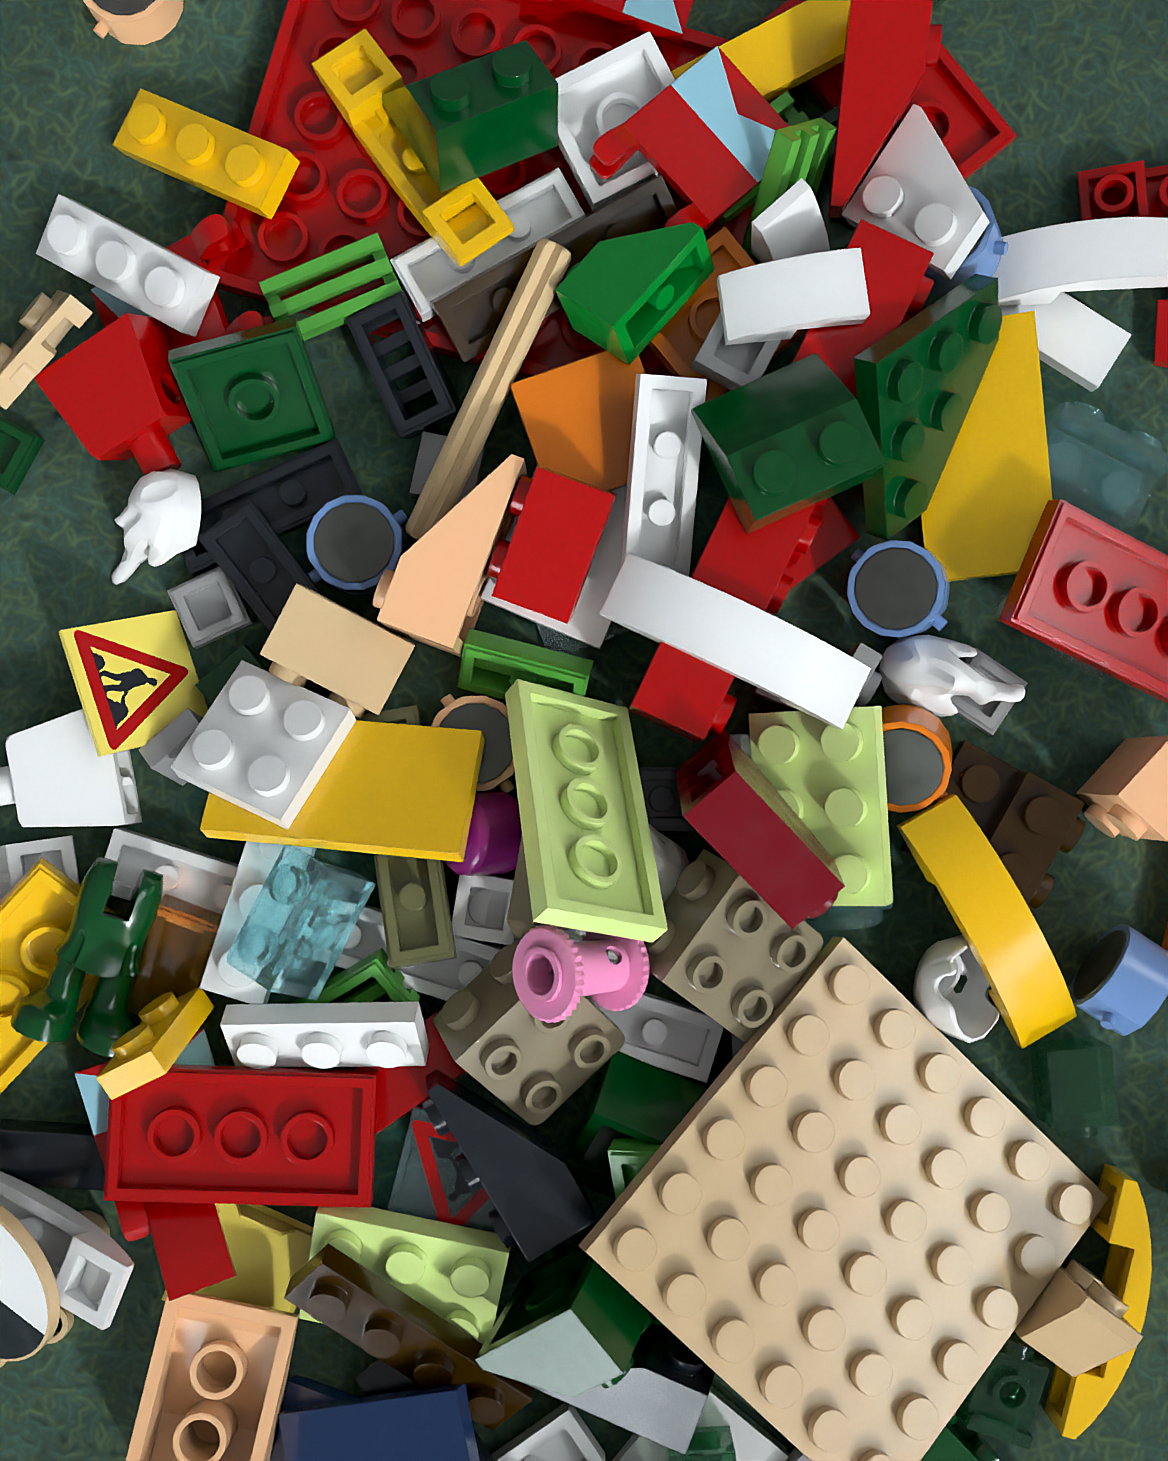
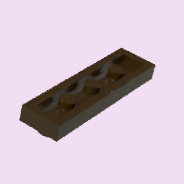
(478, 305)
(402, 1333)

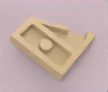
(46, 326)

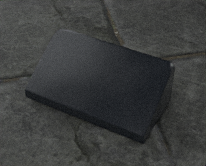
(51, 1154)

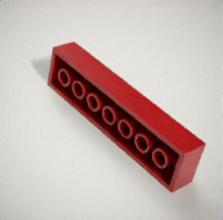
(686, 691)

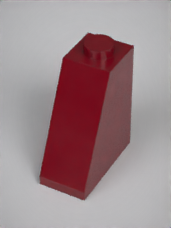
(757, 831)

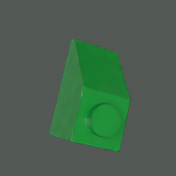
(635, 286)

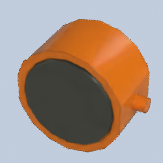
(915, 757)

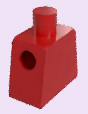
(121, 393)

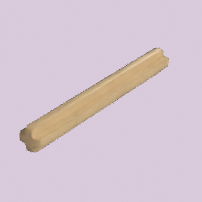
(490, 386)

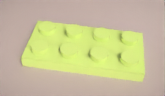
(583, 814)

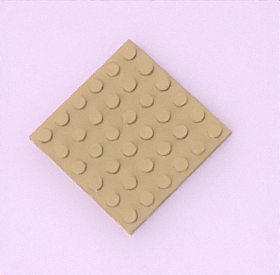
(847, 1220)

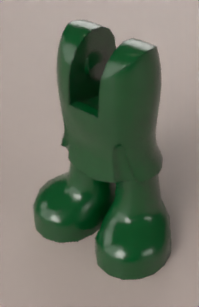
(95, 945)

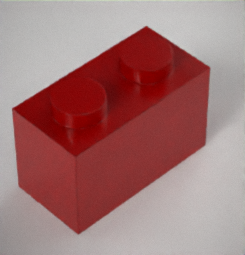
(551, 543)

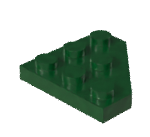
(917, 395)

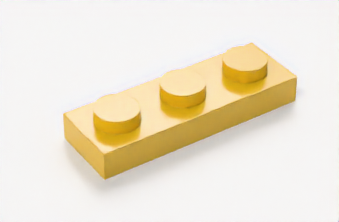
(206, 153)

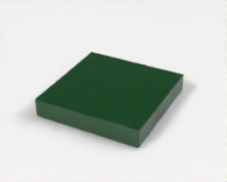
(252, 394)

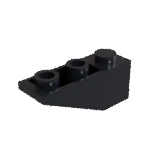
(519, 1168)

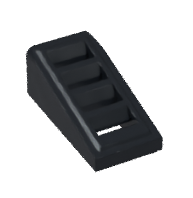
(385, 377)

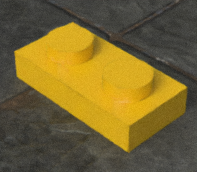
(156, 1042)

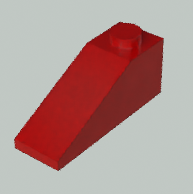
(881, 71)

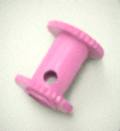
(556, 972)

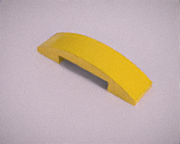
(459, 219)
(991, 919)
(1124, 1223)

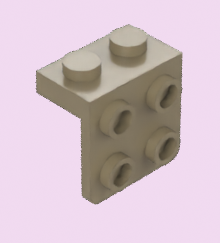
(729, 947)
(517, 1056)

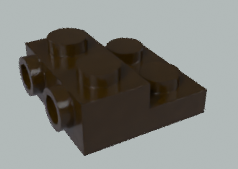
(1019, 816)

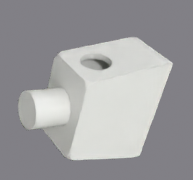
(63, 781)

